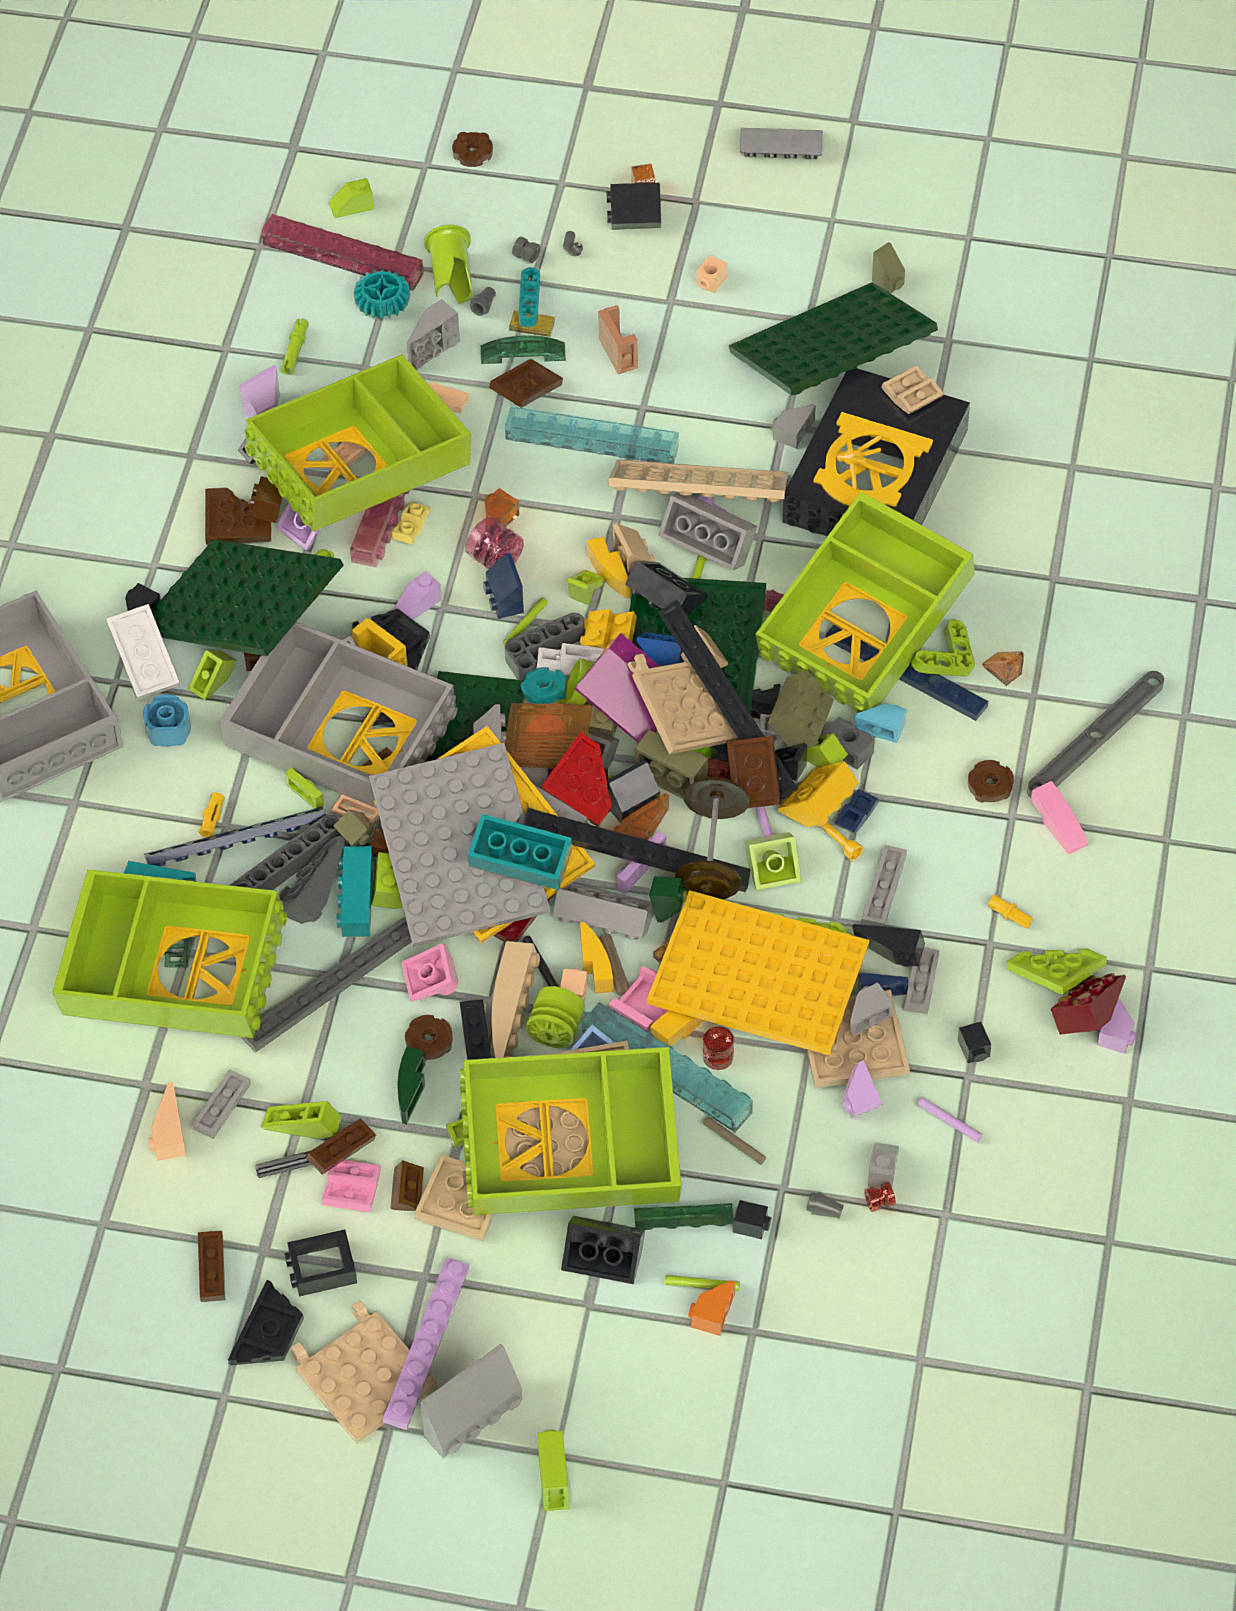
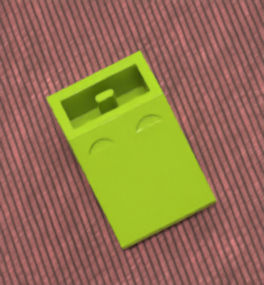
(385, 888)

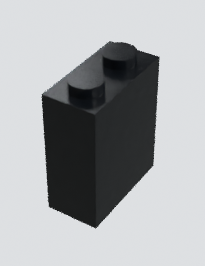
(634, 206)

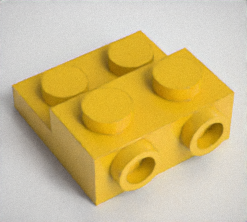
(604, 626)

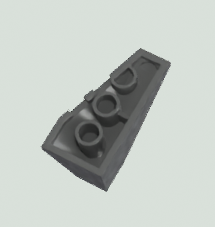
(311, 891)

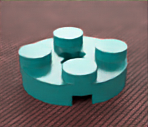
(554, 683)

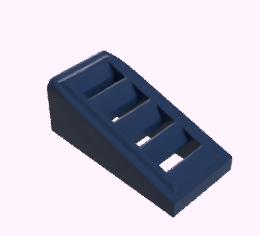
(897, 984)

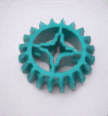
(381, 294)

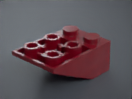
(1088, 1005)

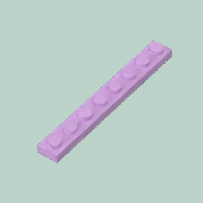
(426, 1343)

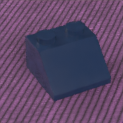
(504, 588)

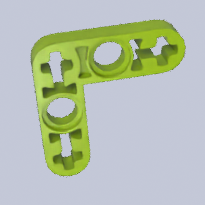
(927, 661)

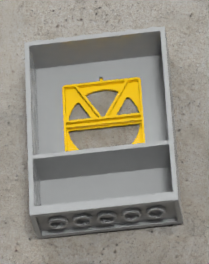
(309, 680)
(56, 730)

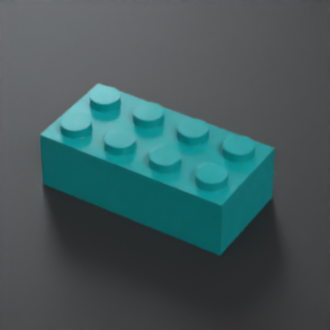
(520, 852)

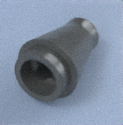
(482, 302)
(824, 1206)

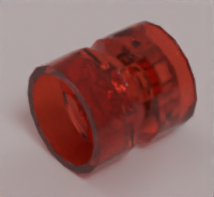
(718, 1048)

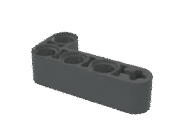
(523, 649)

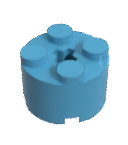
(167, 721)

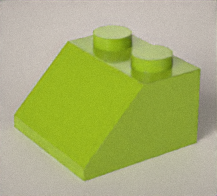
(773, 860)

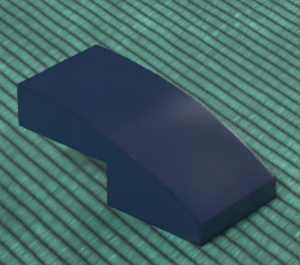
(857, 811)

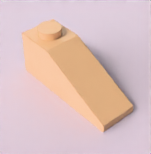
(166, 1128)

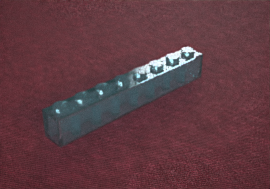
(591, 435)
(689, 1080)

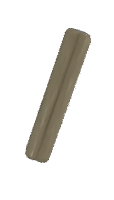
(619, 978)

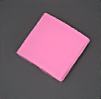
(352, 1186)

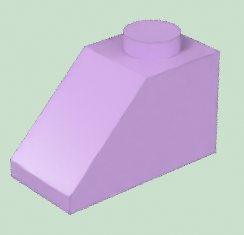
(419, 596)
(1118, 1031)
(860, 1093)

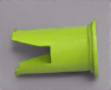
(450, 259)

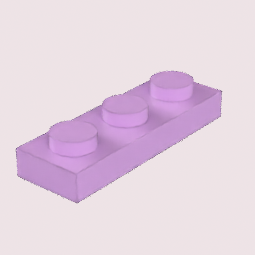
(632, 873)

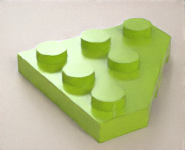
(1056, 968)

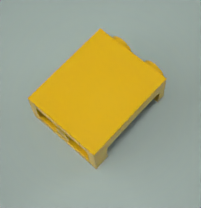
(378, 641)

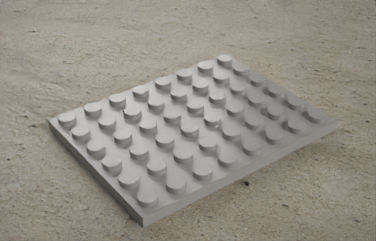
(429, 827)

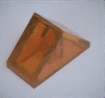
(1005, 666)

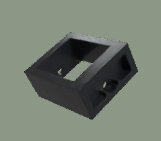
(322, 1281)

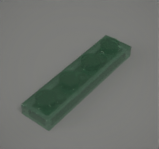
(683, 1216)

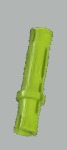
(297, 339)

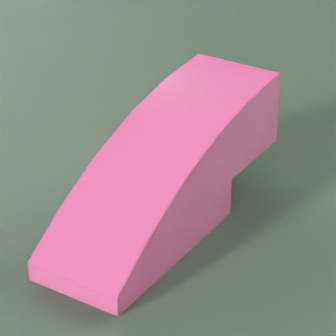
(1059, 817)

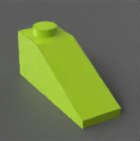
(305, 1119)

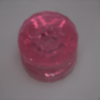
(492, 541)

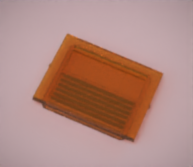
(544, 732)

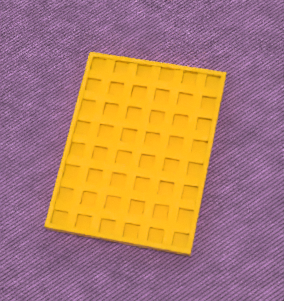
(758, 972)

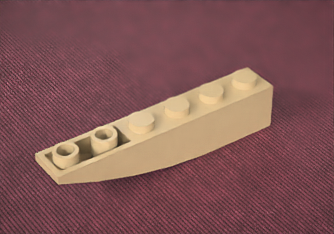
(512, 995)

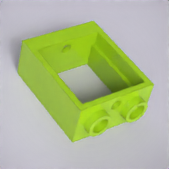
(553, 1470)

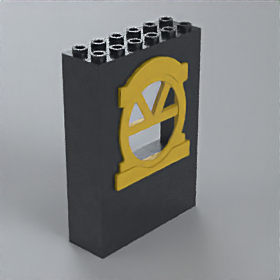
(923, 439)

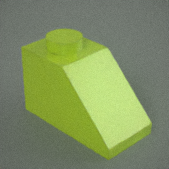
(352, 198)
(211, 673)
(826, 751)

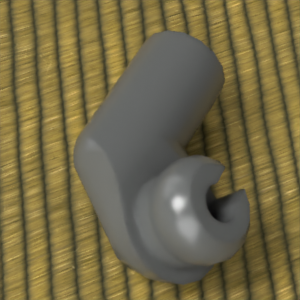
(569, 245)

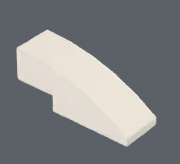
(566, 657)

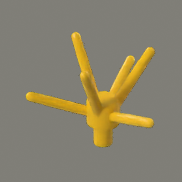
(854, 457)

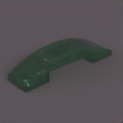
(522, 346)

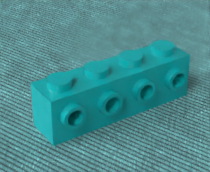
(356, 891)

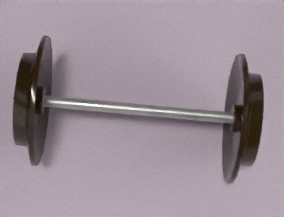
(716, 800)

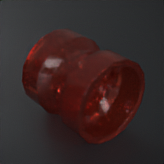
(877, 1197)

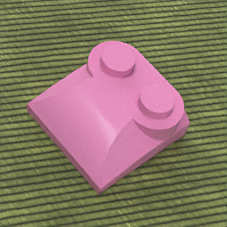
(430, 973)

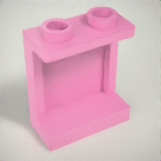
(634, 1002)

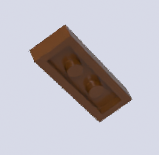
(341, 1146)
(211, 1266)

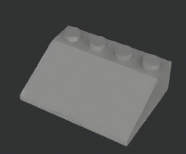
(470, 1402)

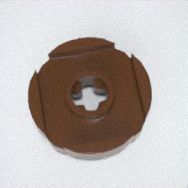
(479, 141)
(990, 792)
(435, 1027)

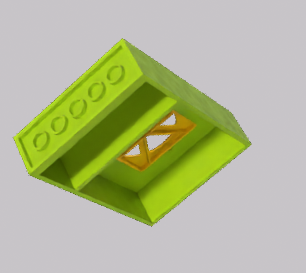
(379, 408)
(877, 559)
(129, 924)
(618, 1098)

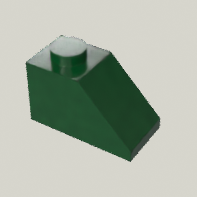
(667, 897)

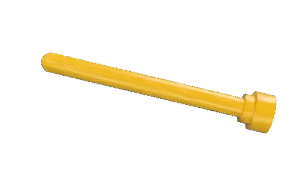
(851, 848)

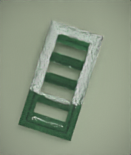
(185, 954)

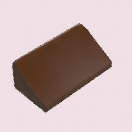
(406, 1186)

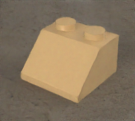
(630, 547)

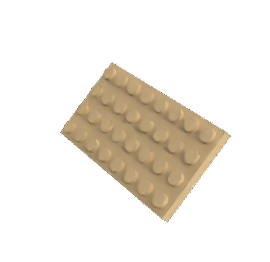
(699, 479)

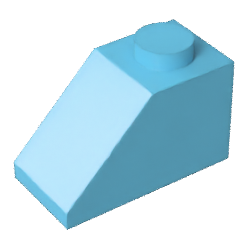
(882, 721)

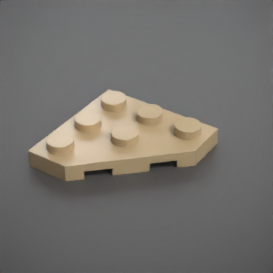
(446, 1201)

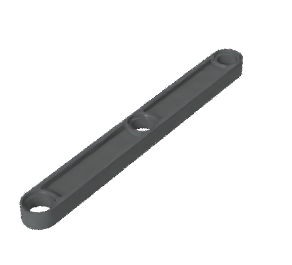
(1107, 724)

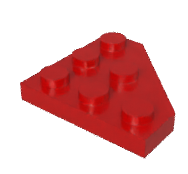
(581, 780)

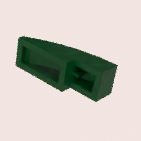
(410, 1081)

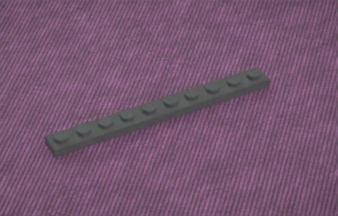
(330, 984)

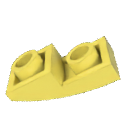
(411, 523)

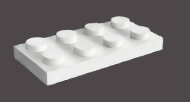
(142, 652)

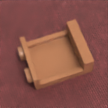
(620, 350)

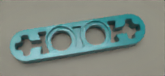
(529, 297)

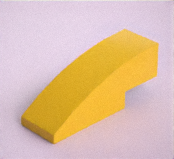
(608, 565)
(595, 960)
(673, 1026)

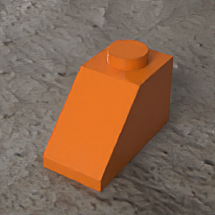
(712, 1308)

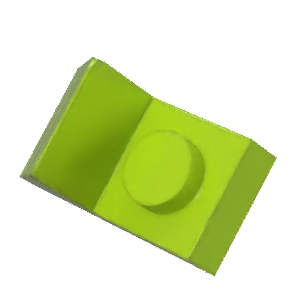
(583, 584)

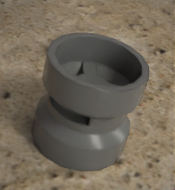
(525, 249)

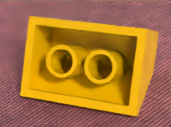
(819, 794)

